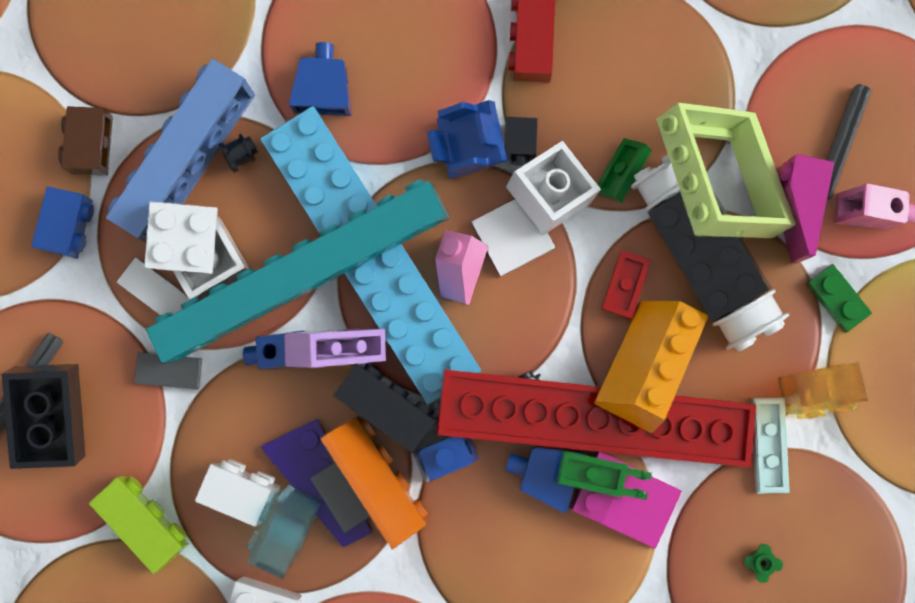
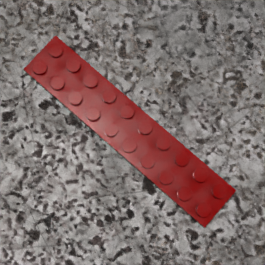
(567, 418)

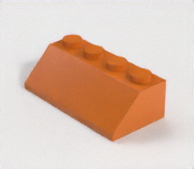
(375, 481)

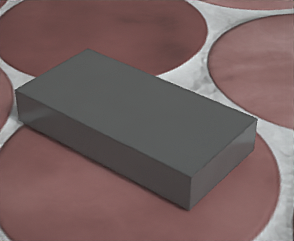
(179, 374)
(340, 497)

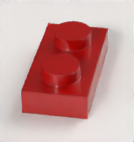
(626, 284)

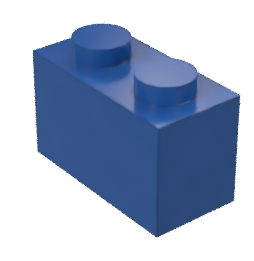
(63, 222)

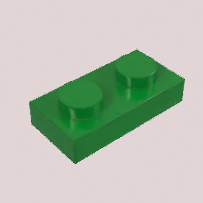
(621, 169)
(838, 298)

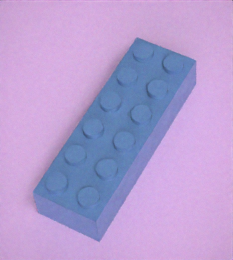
(184, 148)

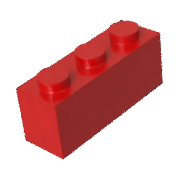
(533, 40)

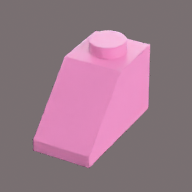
(459, 265)

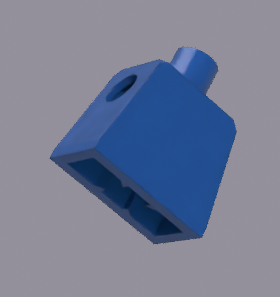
(321, 84)
(268, 352)
(445, 457)
(540, 476)

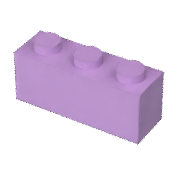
(334, 347)

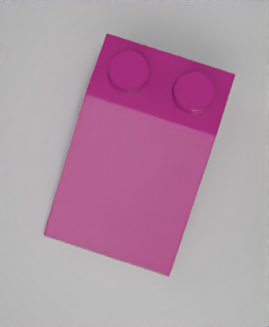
(806, 189)
(628, 515)

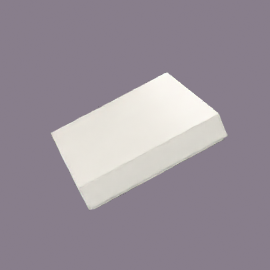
(511, 237)

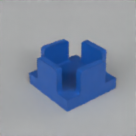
(467, 138)

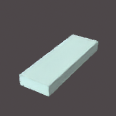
(770, 446)

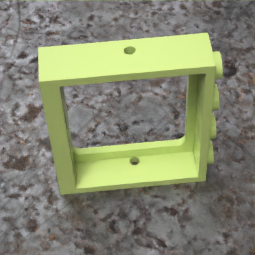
(745, 135)

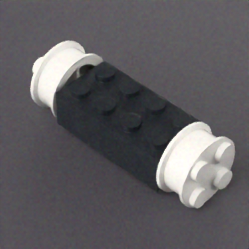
(715, 266)

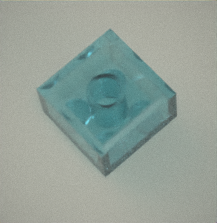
(283, 531)

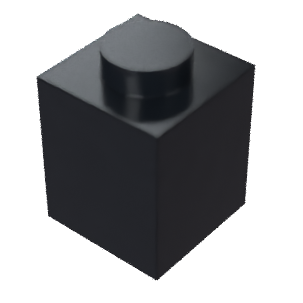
(520, 139)

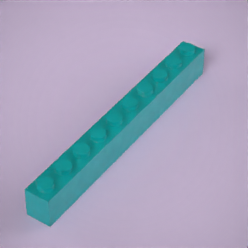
(297, 272)

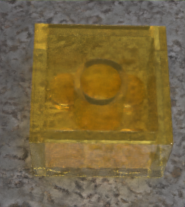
(827, 388)

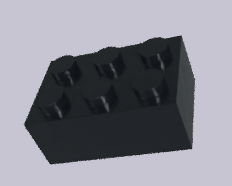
(386, 406)
(43, 416)

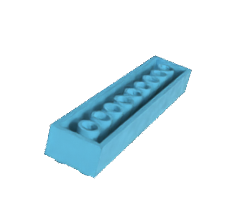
(386, 284)

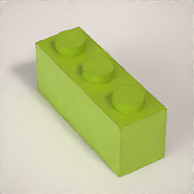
(140, 523)

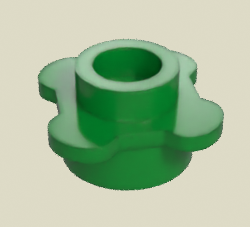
(754, 560)

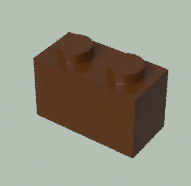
(86, 140)

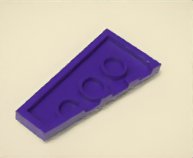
(301, 457)

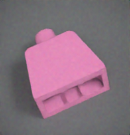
(874, 207)

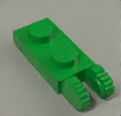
(599, 475)

